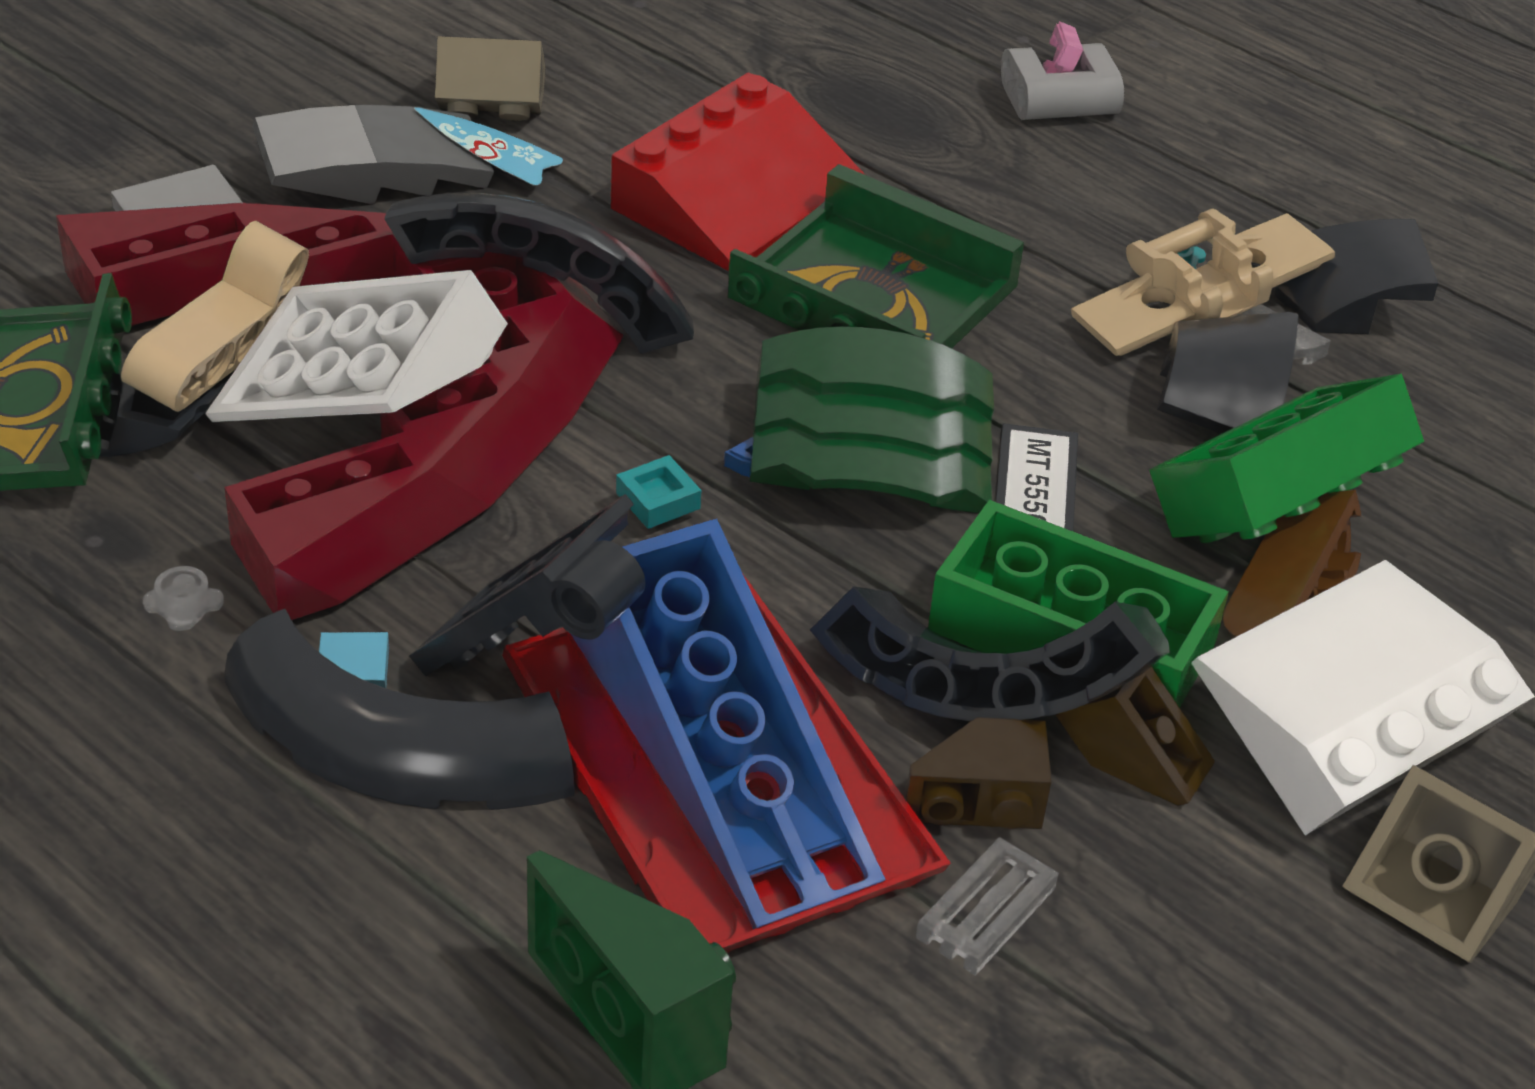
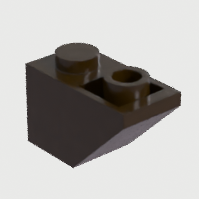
(984, 776)

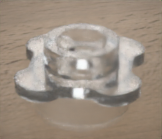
(182, 597)

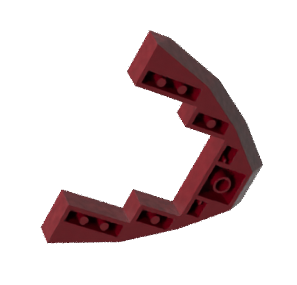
(359, 513)

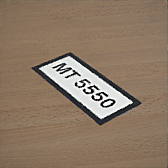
(1038, 473)

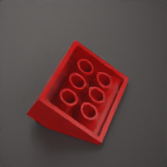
(727, 171)

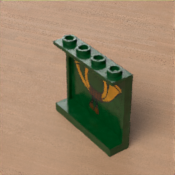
(880, 264)
(57, 387)

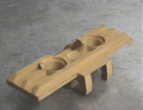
(1211, 291)

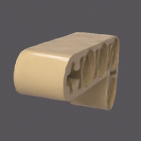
(219, 327)

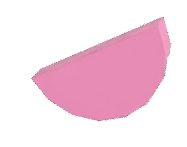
(1067, 51)

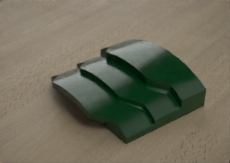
(873, 416)

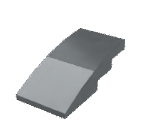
(363, 148)

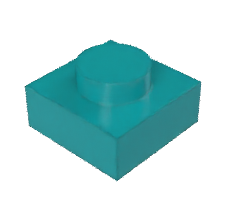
(659, 491)

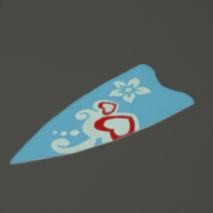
(494, 146)

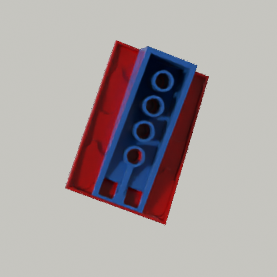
(723, 753)

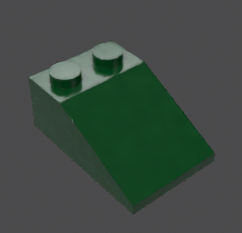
(631, 975)

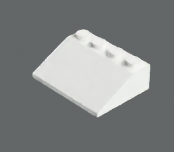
(362, 347)
(1359, 690)

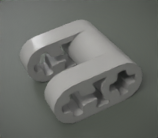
(1088, 90)

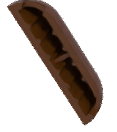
(1296, 562)

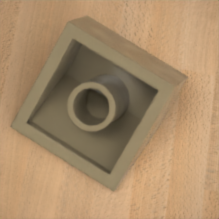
(490, 76)
(1444, 864)

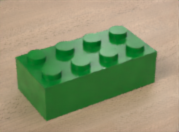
(1287, 459)
(1031, 582)

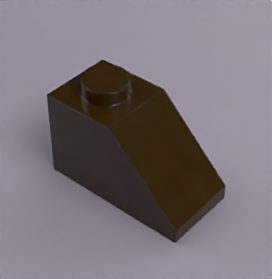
(1141, 739)

